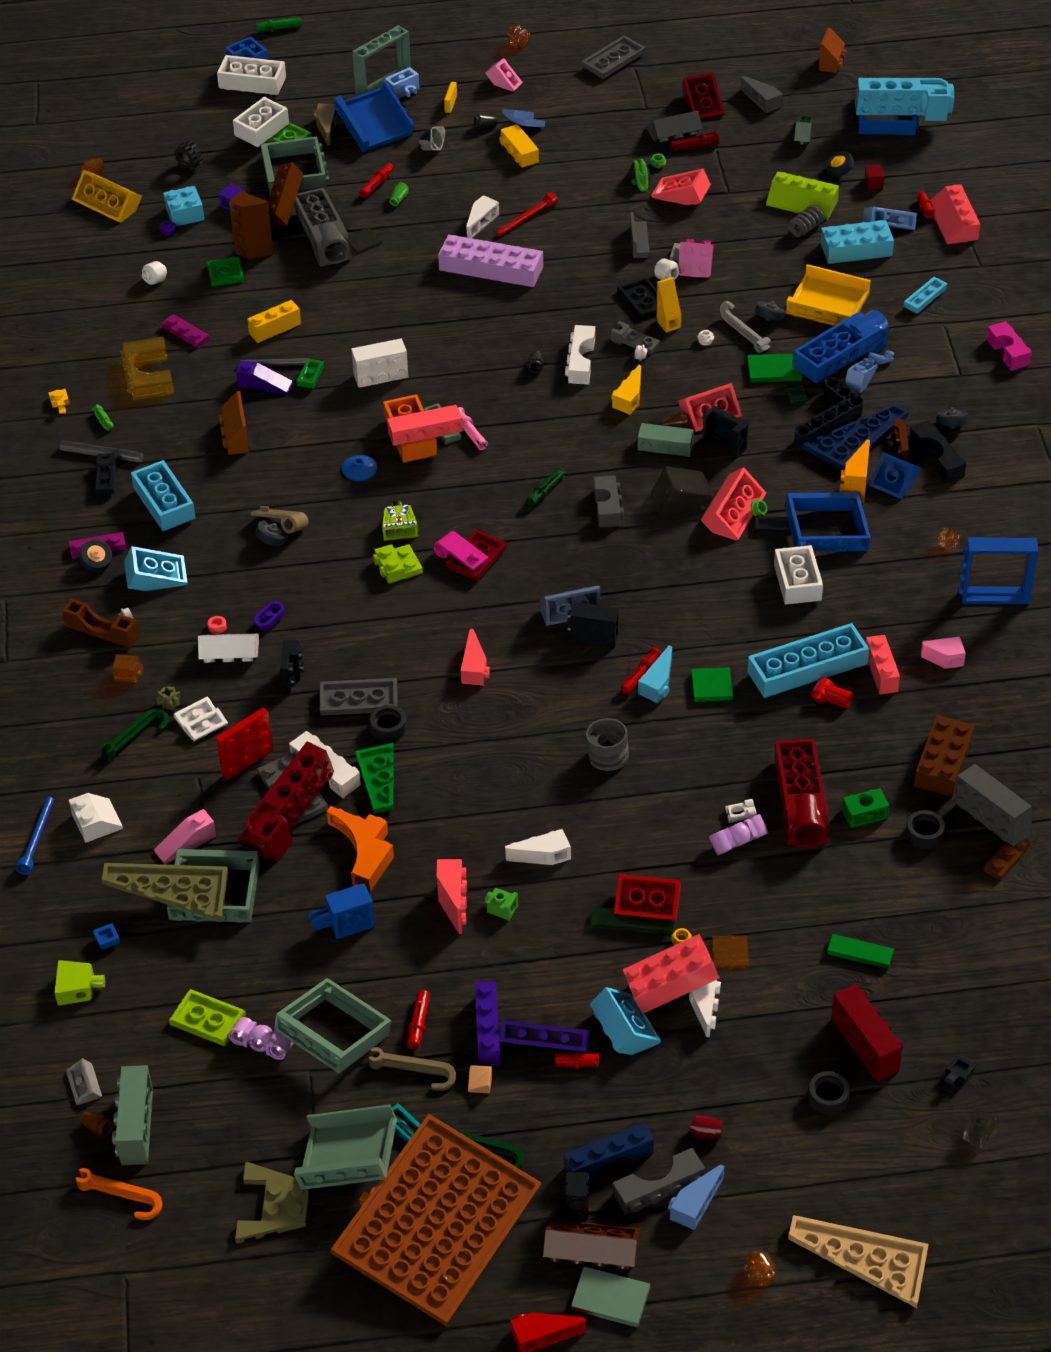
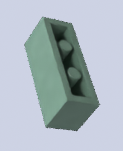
(665, 439)

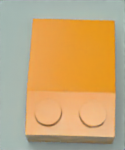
(856, 472)

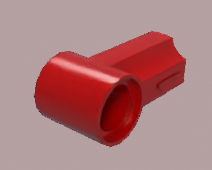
(826, 691)

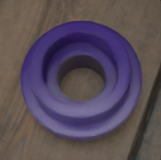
(167, 228)

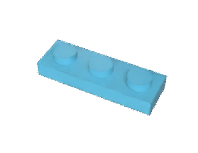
(925, 295)

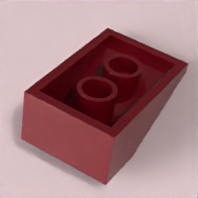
(703, 95)

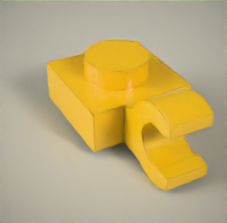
(59, 399)

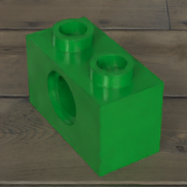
(865, 808)

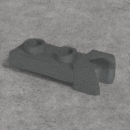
(632, 338)

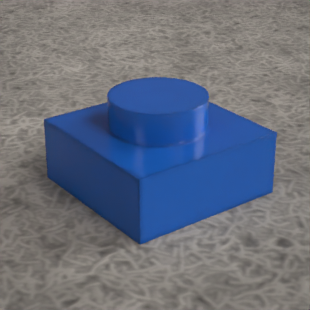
(106, 936)

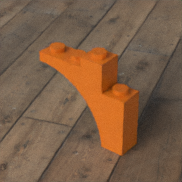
(368, 839)

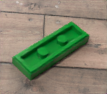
(860, 951)

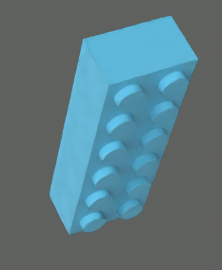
(808, 660)

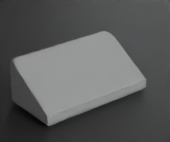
(83, 1082)

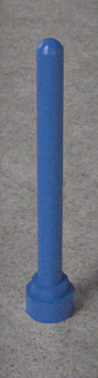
(25, 863)

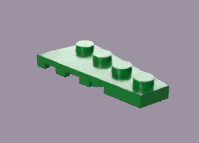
(378, 775)

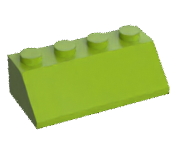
(798, 193)

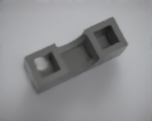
(608, 501)

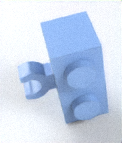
(404, 82)

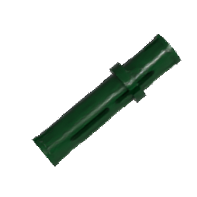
(541, 490)

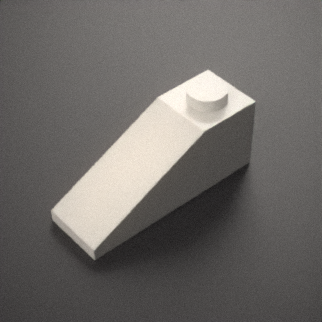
(482, 213)

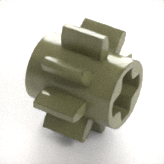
(168, 698)

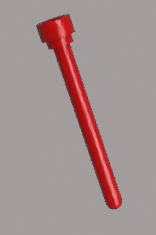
(549, 200)

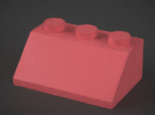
(696, 405)

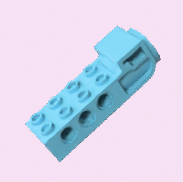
(905, 96)

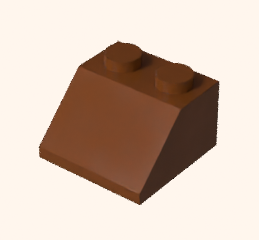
(831, 52)

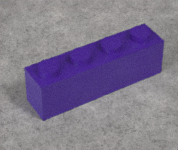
(487, 1023)
(544, 1035)

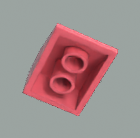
(683, 188)

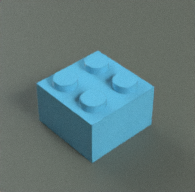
(184, 206)

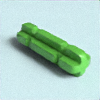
(102, 417)

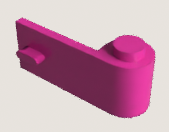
(460, 549)

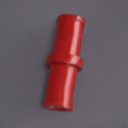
(925, 204)
(576, 1060)

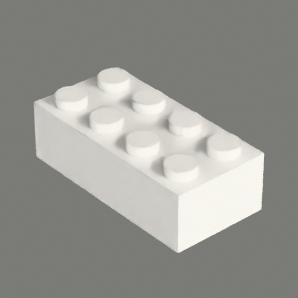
(251, 75)

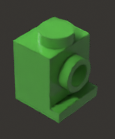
(501, 903)

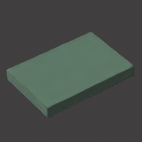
(610, 1297)

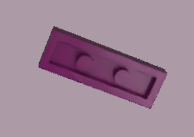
(185, 331)
(114, 541)

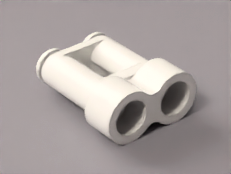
(748, 808)

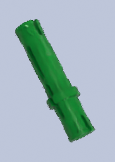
(278, 24)

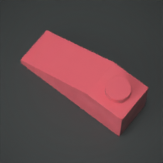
(474, 664)

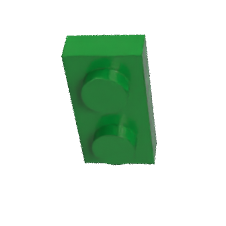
(310, 373)

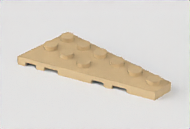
(877, 1258)

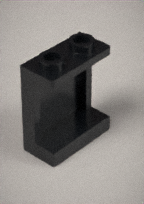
(726, 429)

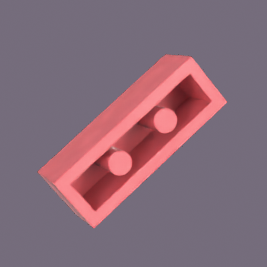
(882, 665)

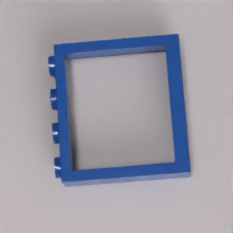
(895, 127)
(828, 502)
(998, 595)

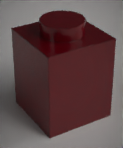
(874, 177)

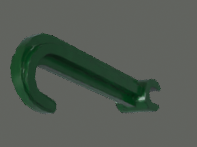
(111, 748)
(498, 1147)

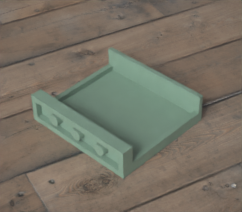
(347, 1147)

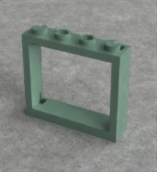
(397, 35)
(292, 148)
(232, 860)
(338, 1060)

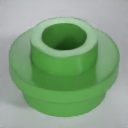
(658, 160)
(758, 508)

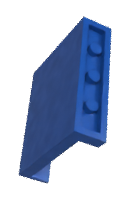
(375, 117)

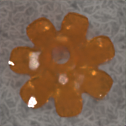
(948, 538)

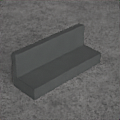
(639, 238)

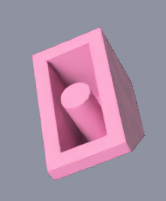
(503, 76)
(944, 652)

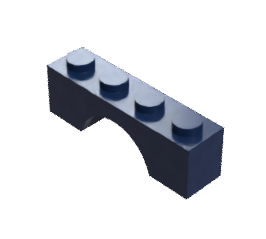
(630, 1143)

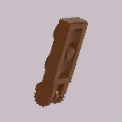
(901, 439)
(1005, 859)

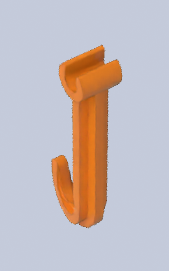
(123, 1190)

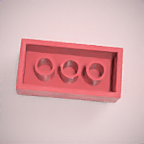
(670, 973)

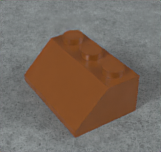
(234, 426)

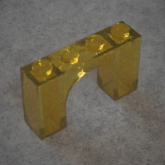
(141, 383)

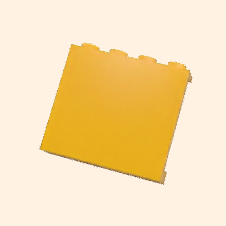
(828, 296)

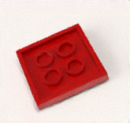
(244, 743)

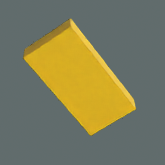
(450, 97)

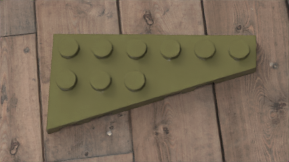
(182, 886)

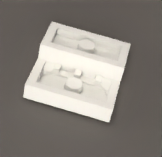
(200, 719)

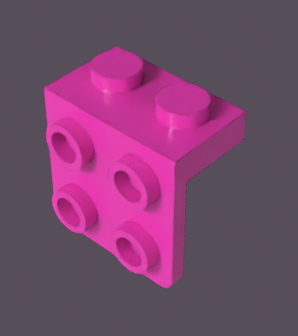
(695, 258)

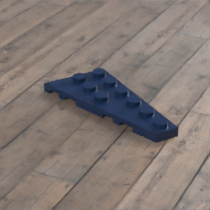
(846, 440)

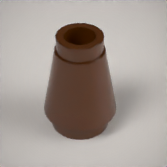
(679, 420)
(98, 1124)

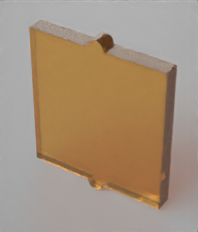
(730, 951)

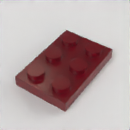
(486, 544)

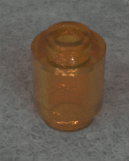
(94, 166)

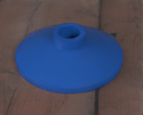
(359, 468)

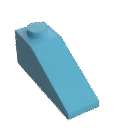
(655, 681)

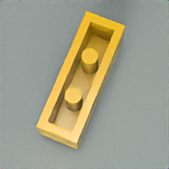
(519, 145)
(274, 321)

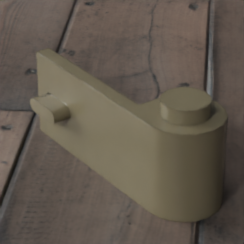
(290, 520)

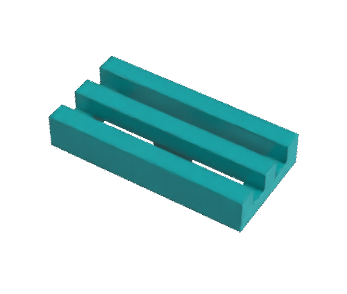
(401, 1133)

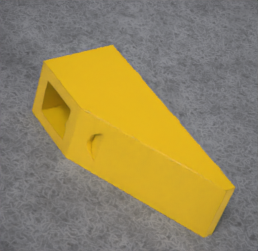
(668, 305)
(627, 396)

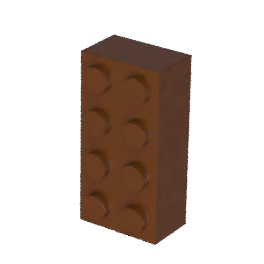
(944, 755)

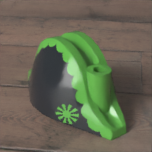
(639, 175)

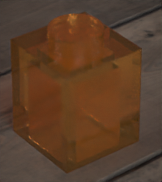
(127, 668)

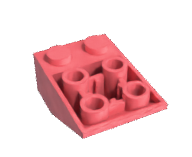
(452, 890)

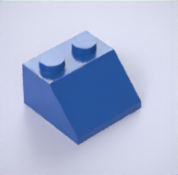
(894, 475)

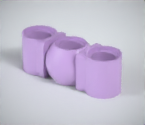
(738, 834)
(260, 1038)

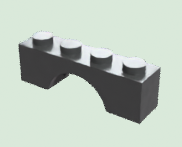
(637, 1193)

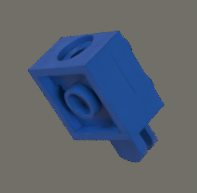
(345, 912)

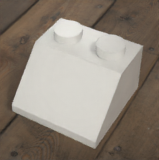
(94, 816)

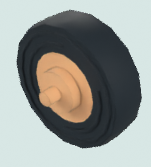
(95, 555)

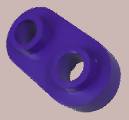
(269, 616)

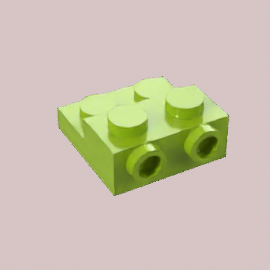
(397, 562)

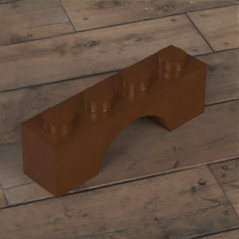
(82, 618)

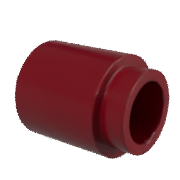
(706, 1127)

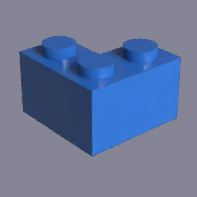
(247, 48)

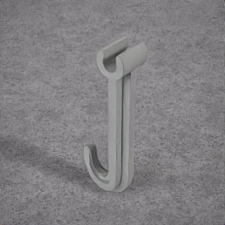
(760, 343)

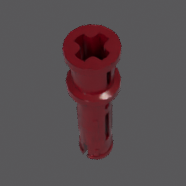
(701, 140)

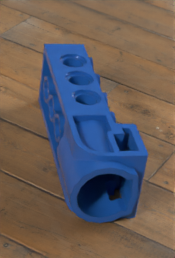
(842, 345)

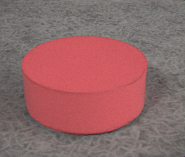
(216, 625)

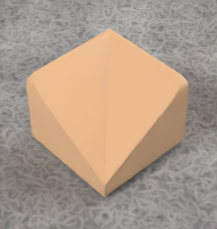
(480, 1079)

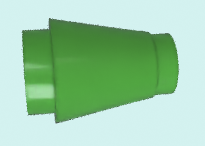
(399, 192)

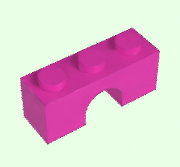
(1015, 351)

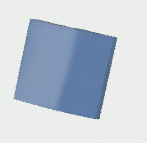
(523, 118)

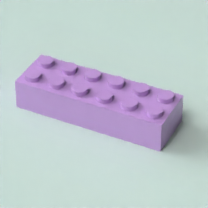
(490, 260)

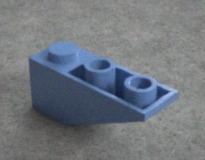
(861, 374)

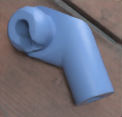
(882, 359)

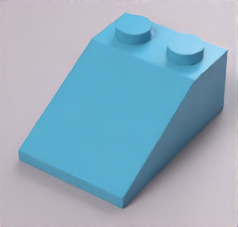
(154, 569)

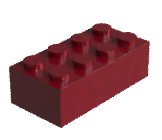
(866, 1032)

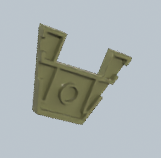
(283, 1206)

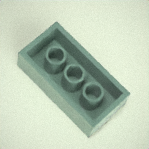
(133, 1115)

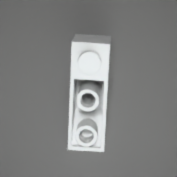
(543, 849)
(704, 1004)

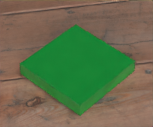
(225, 271)
(712, 684)

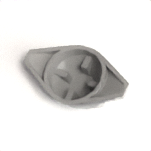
(432, 139)

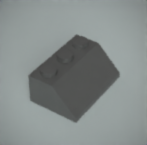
(675, 126)

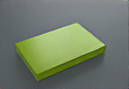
(206, 1017)

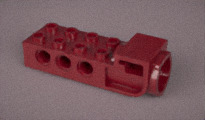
(801, 793)
(285, 802)

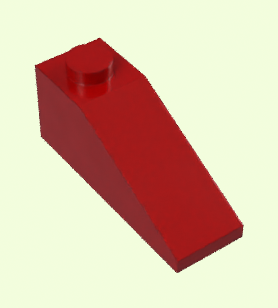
(541, 1330)

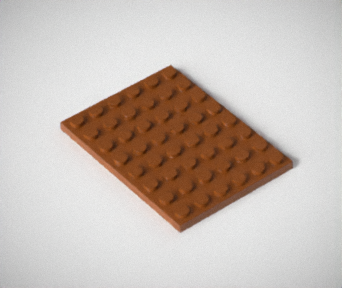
(436, 1219)

